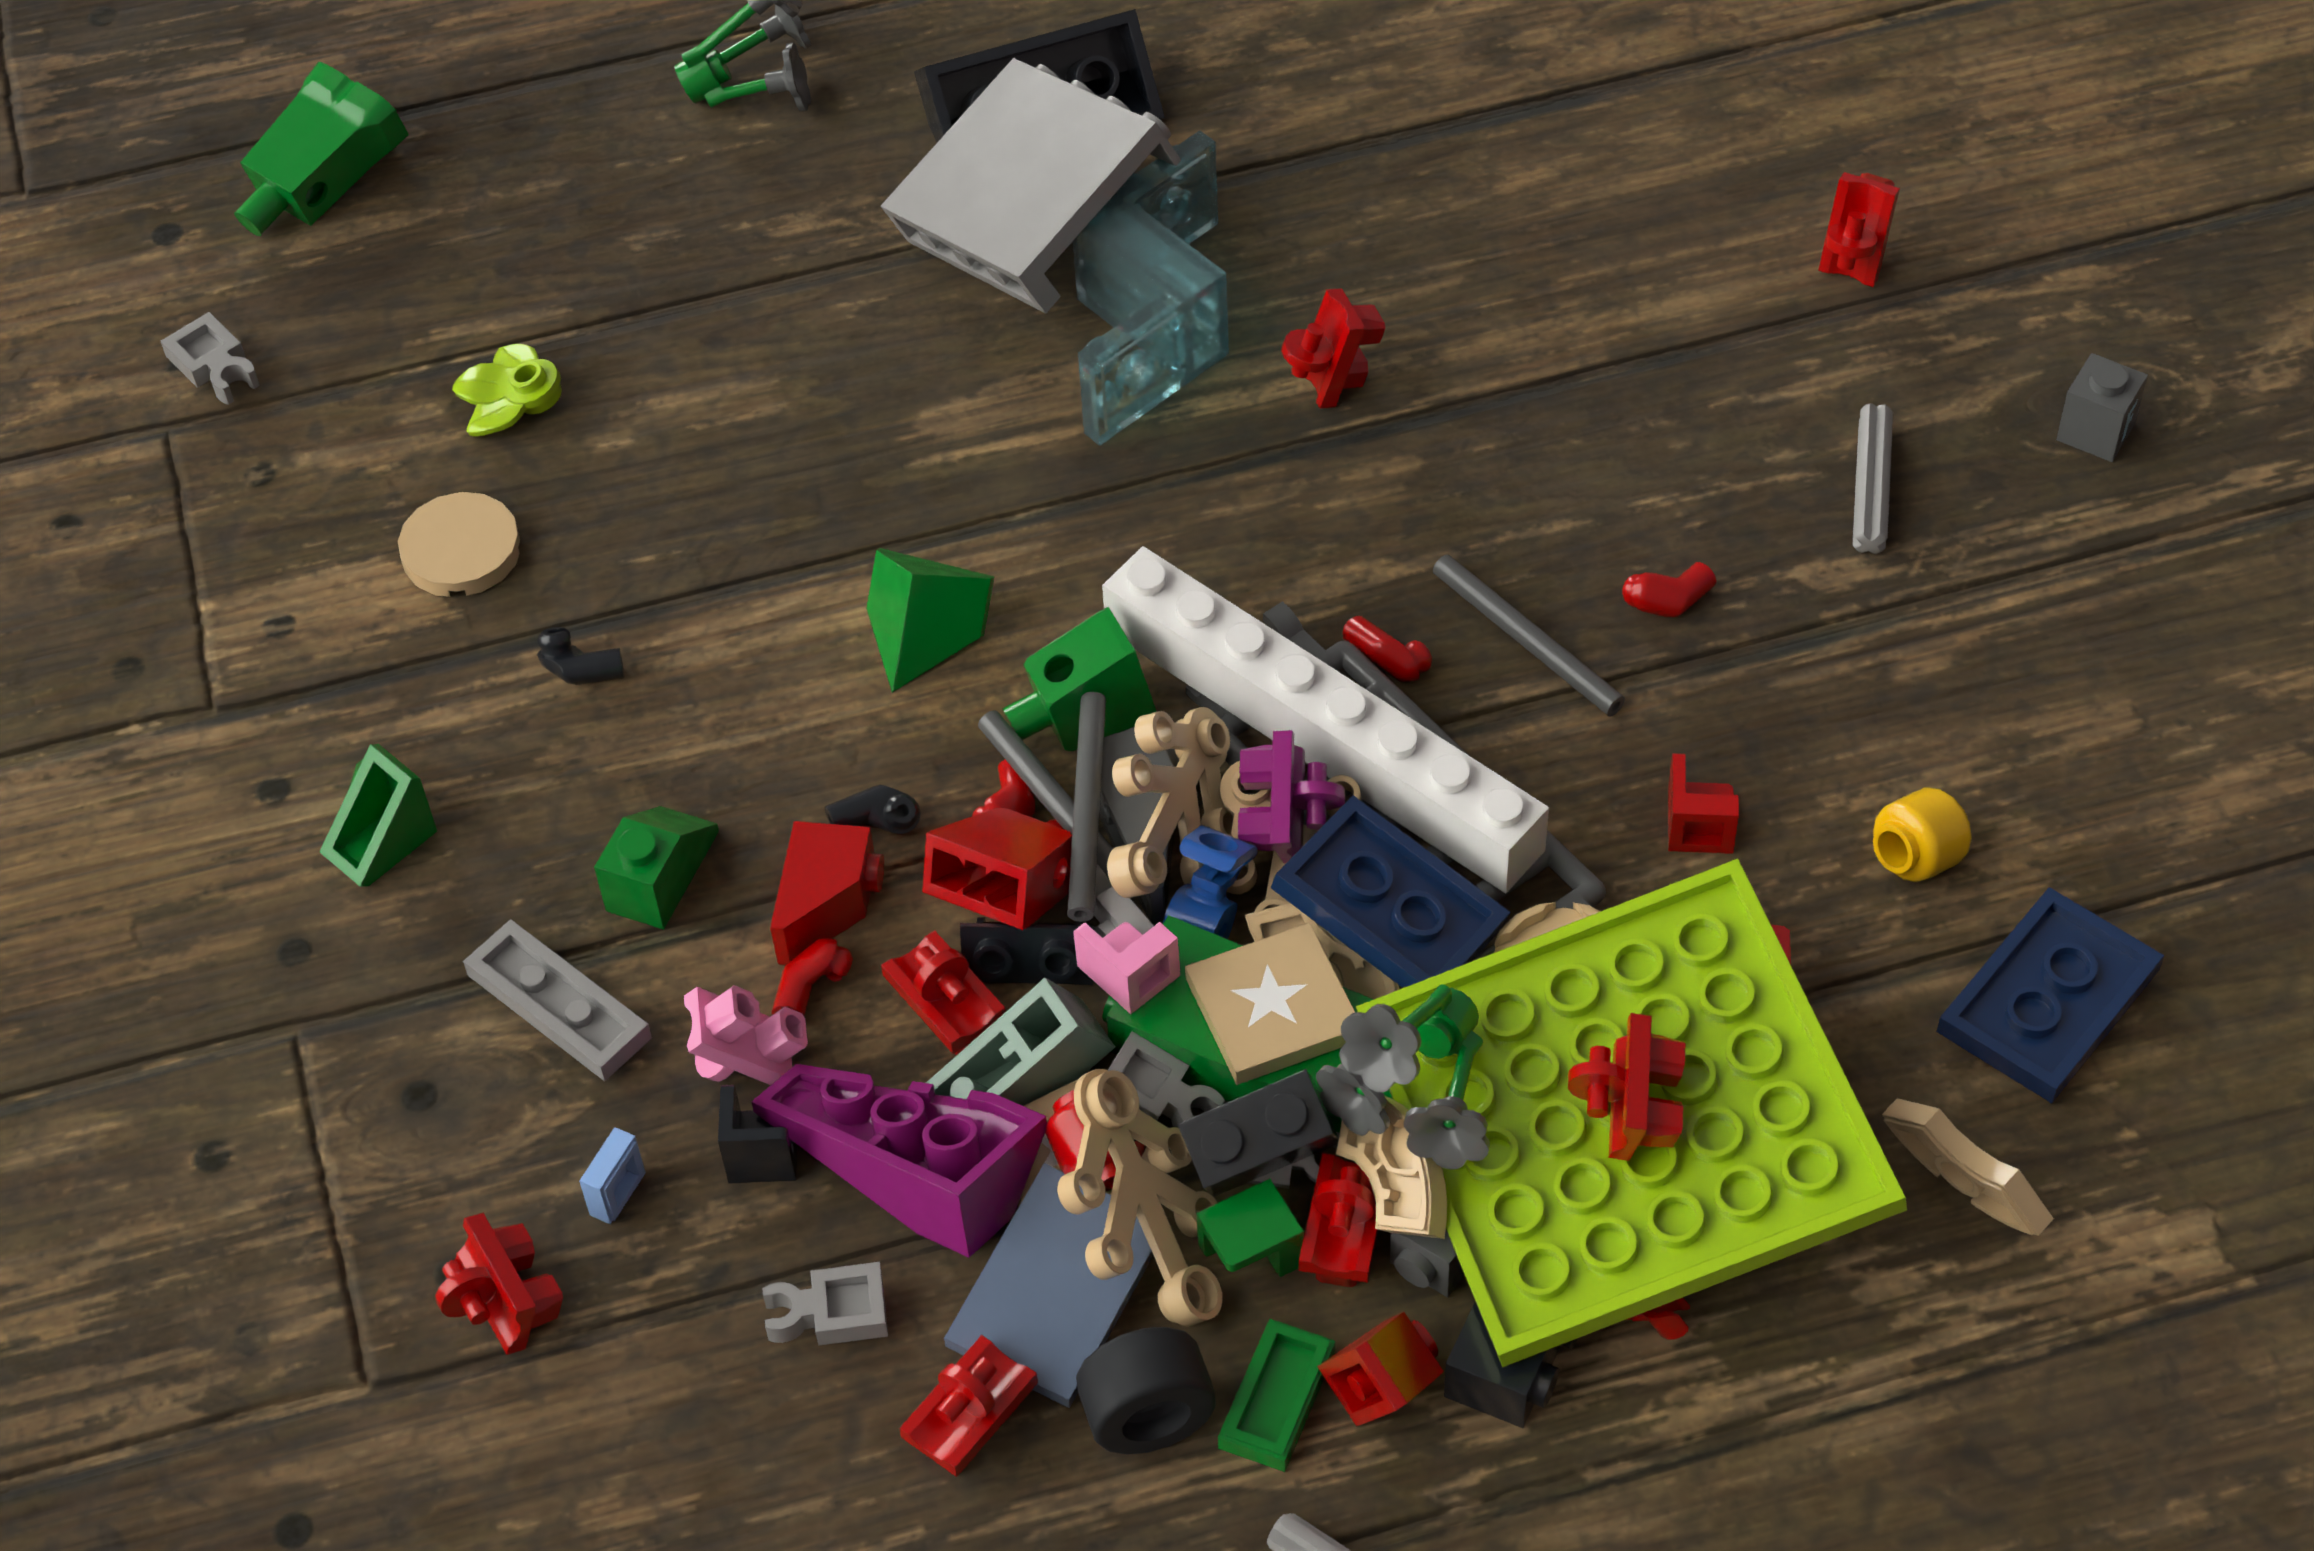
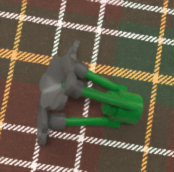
(705, 72)
(1383, 1053)

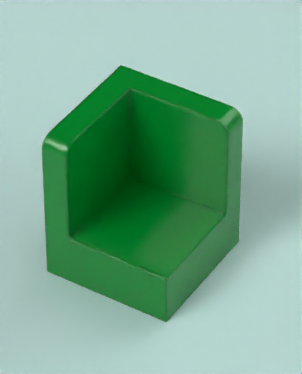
(1250, 1228)

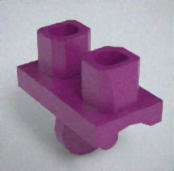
(1283, 771)

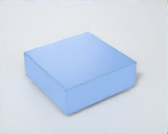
(612, 1176)

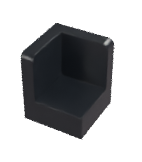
(751, 1146)

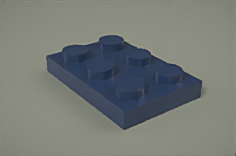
(1388, 897)
(2050, 994)

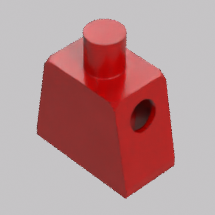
(999, 865)

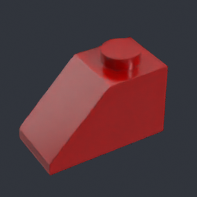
(823, 885)
(1383, 1368)

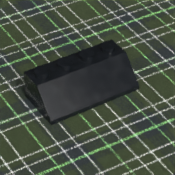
(1101, 54)

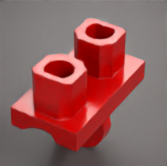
(1859, 227)
(1329, 348)
(944, 992)
(1637, 1061)
(1340, 1225)
(487, 1285)
(968, 1405)

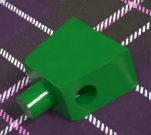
(1083, 660)

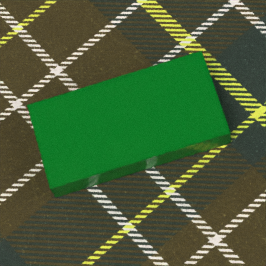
(1276, 1395)

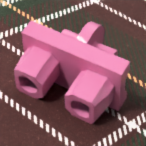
(735, 1036)

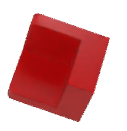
(1700, 814)

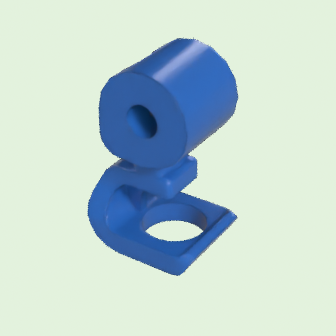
(1204, 900)

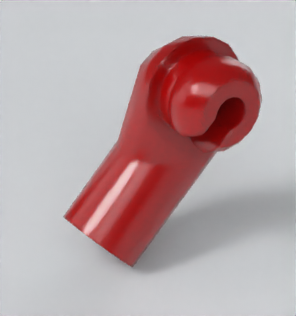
(1666, 594)
(1399, 661)
(1012, 795)
(802, 972)

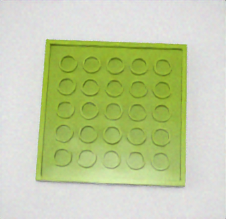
(1767, 1142)

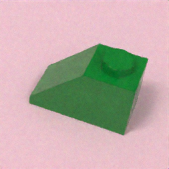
(652, 863)

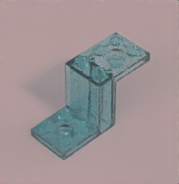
(1152, 289)

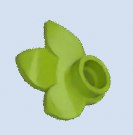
(508, 388)

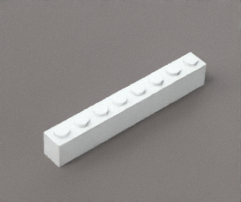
(1337, 722)

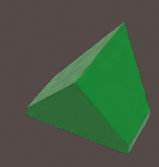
(923, 612)
(379, 819)

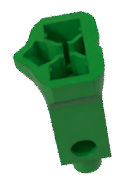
(317, 149)

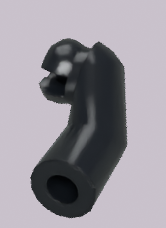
(573, 664)
(876, 807)

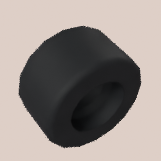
(1145, 1390)

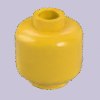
(1921, 834)

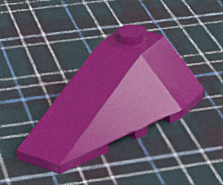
(923, 1157)

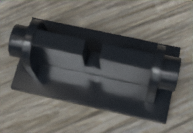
(1022, 956)

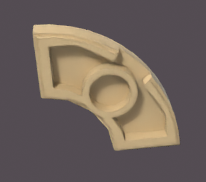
(1944, 1150)

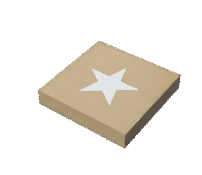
(1271, 1002)

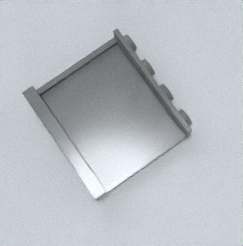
(1023, 178)

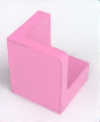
(1128, 963)

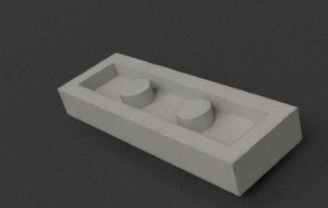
(557, 1000)

